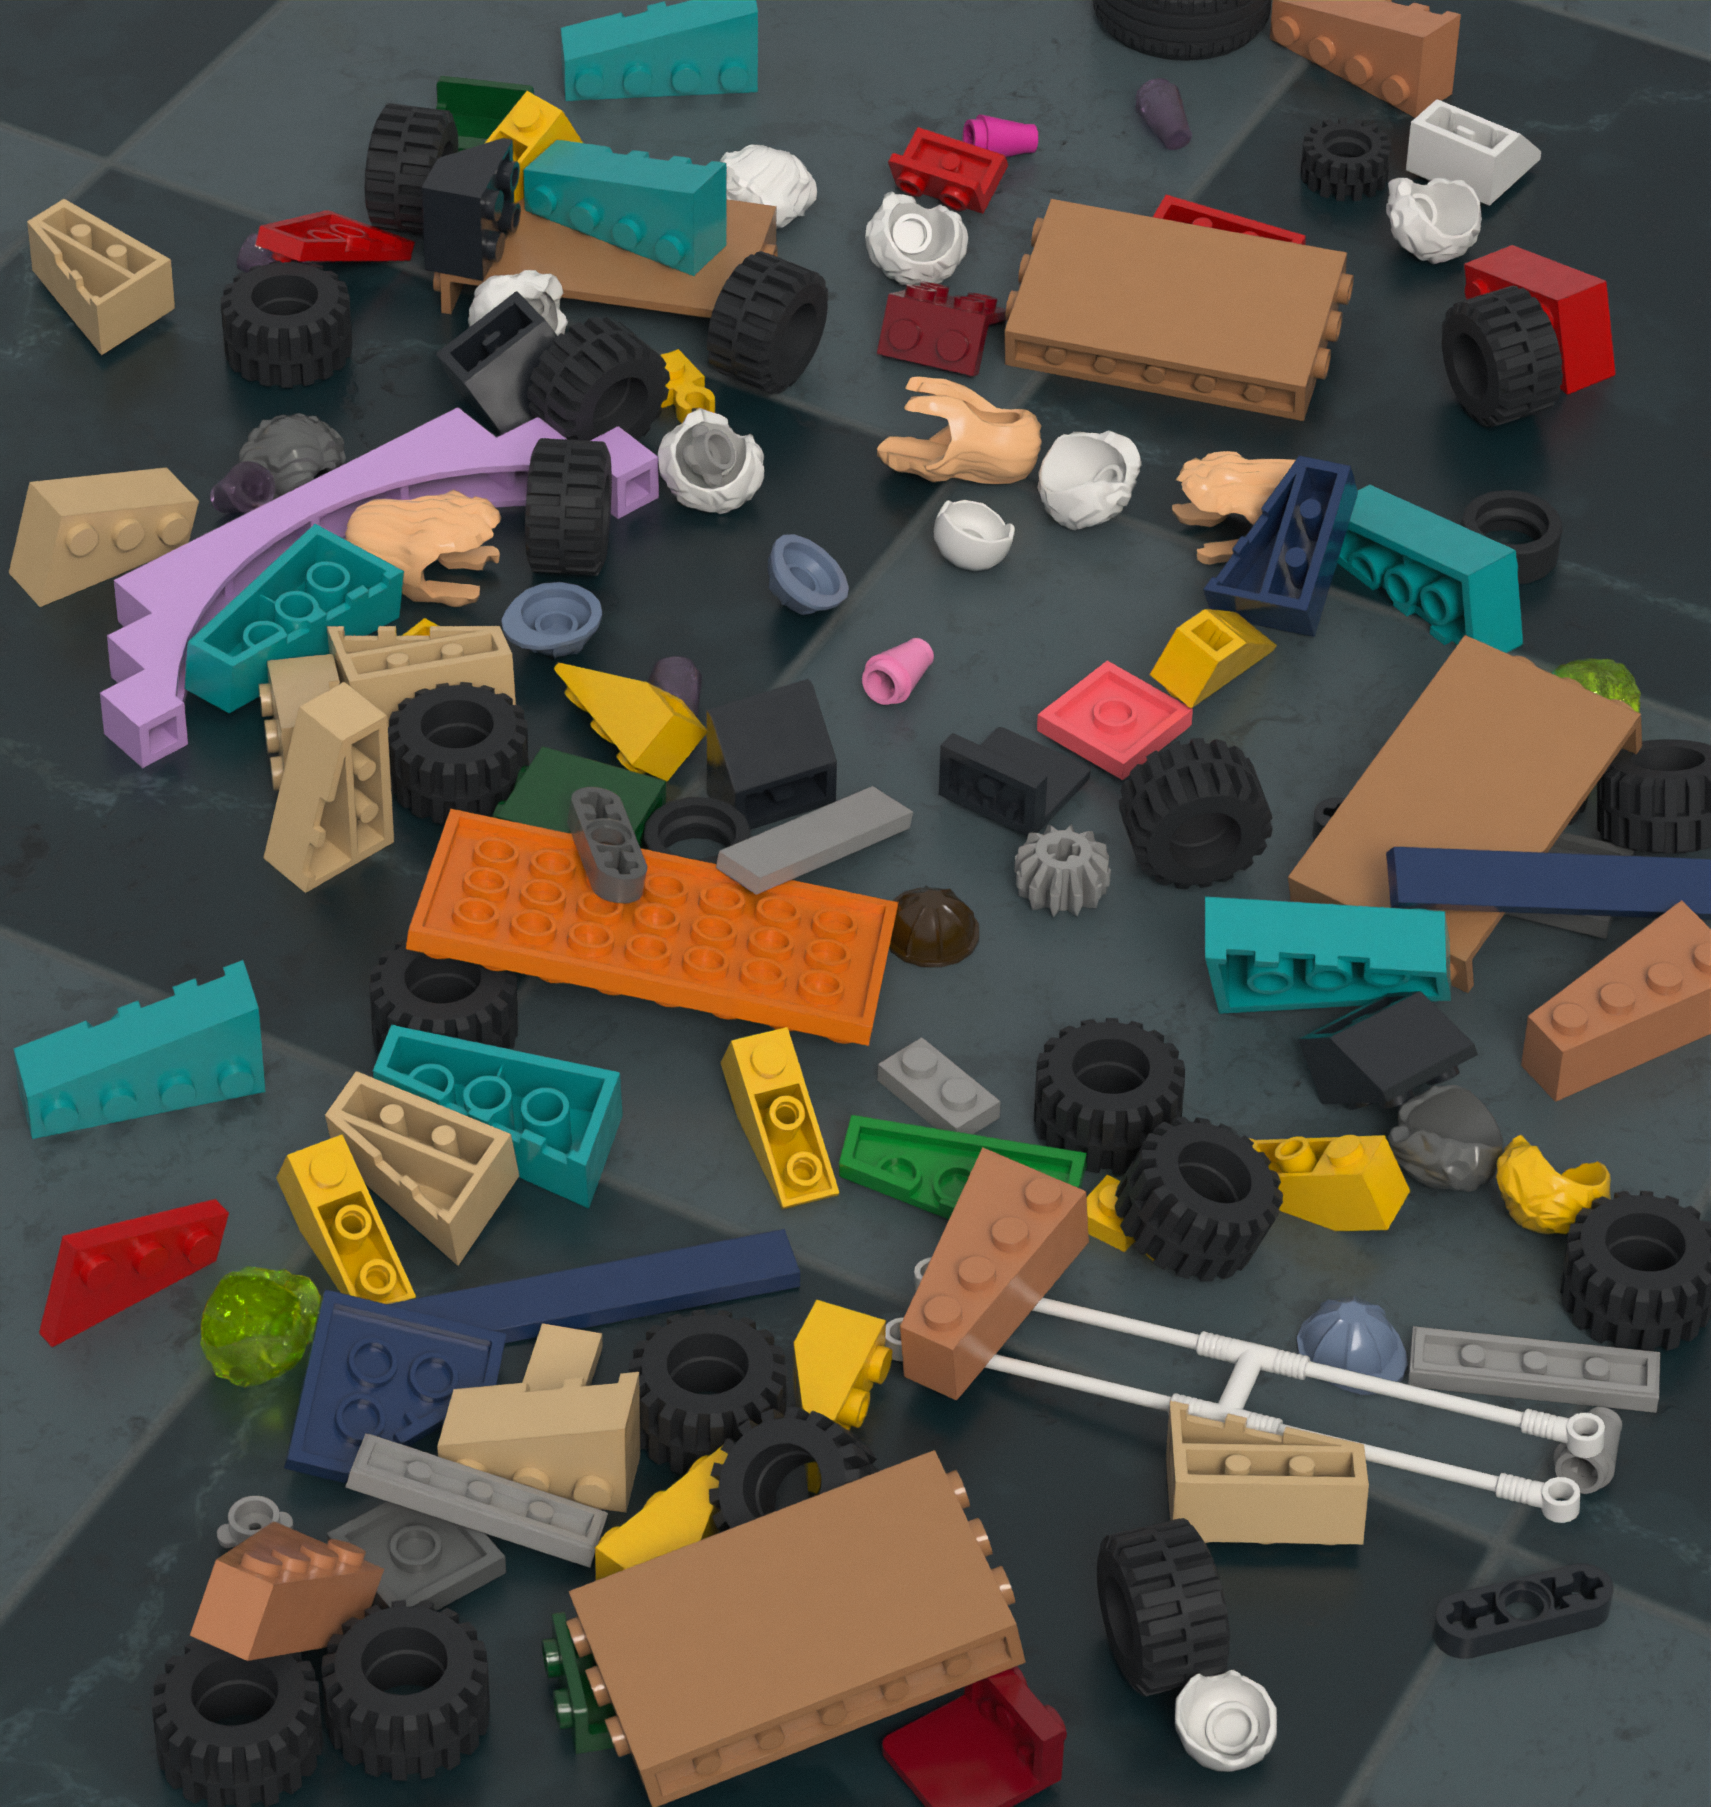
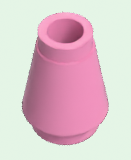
(895, 672)

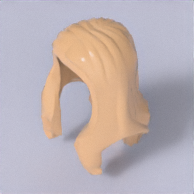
(975, 446)
(1222, 486)
(428, 529)

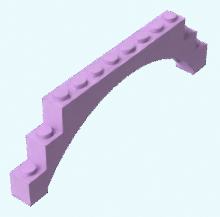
(189, 586)

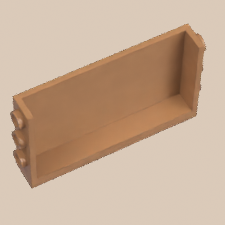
(615, 276)
(1176, 309)
(1478, 763)
(795, 1627)

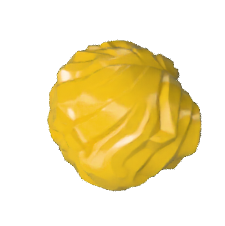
(1542, 1197)

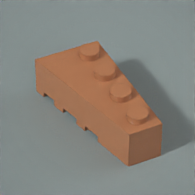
(1376, 45)
(1625, 1008)
(990, 1270)
(284, 1594)

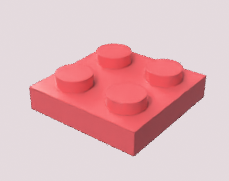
(1114, 719)

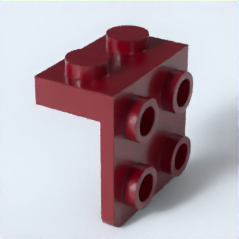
(938, 328)
(982, 1747)

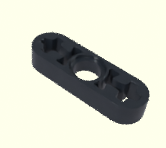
(1504, 1631)

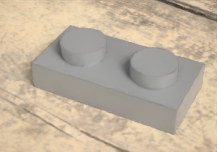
(938, 1089)

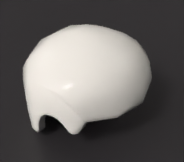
(972, 535)
(1225, 1721)

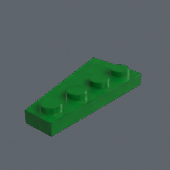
(933, 1164)

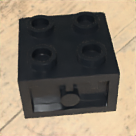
(1009, 779)

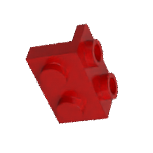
(948, 170)

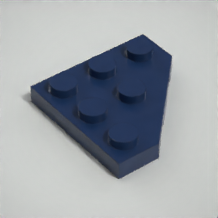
(381, 1376)

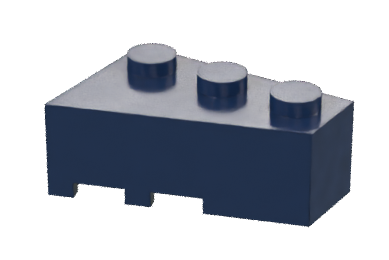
(1291, 552)

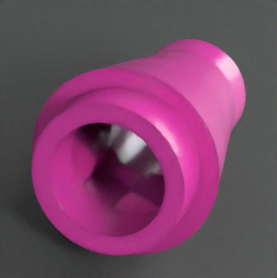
(1001, 135)

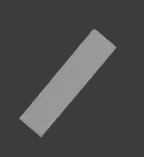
(814, 840)
(1534, 1369)
(477, 1500)

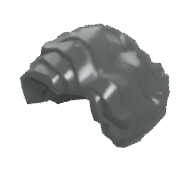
(294, 450)
(1447, 1139)

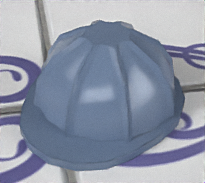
(805, 575)
(552, 619)
(1353, 1338)

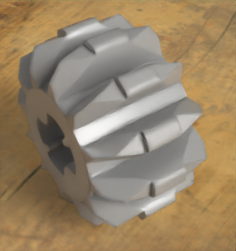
(1062, 870)

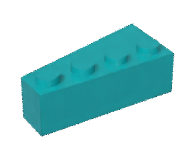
(663, 52)
(633, 201)
(1435, 570)
(287, 615)
(1321, 954)
(146, 1059)
(553, 1108)

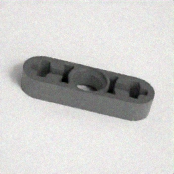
(614, 869)

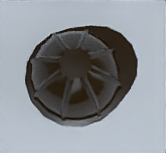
(933, 928)

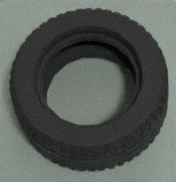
(1183, 27)

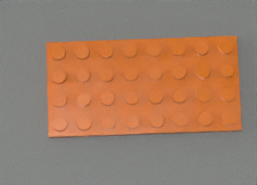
(692, 941)

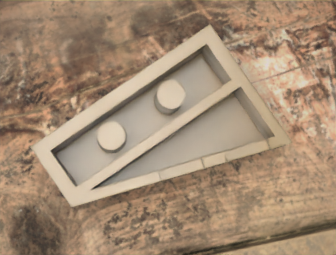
(99, 274)
(97, 528)
(395, 667)
(290, 686)
(332, 790)
(425, 1160)
(559, 1441)
(1264, 1484)

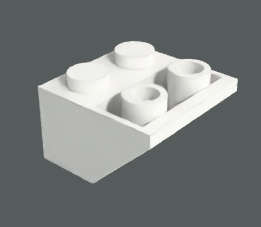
(1468, 148)

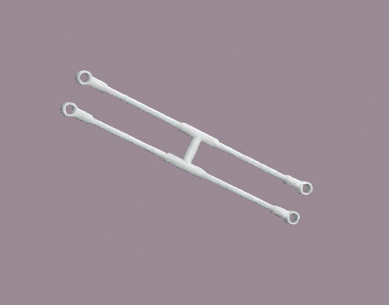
(1253, 1357)

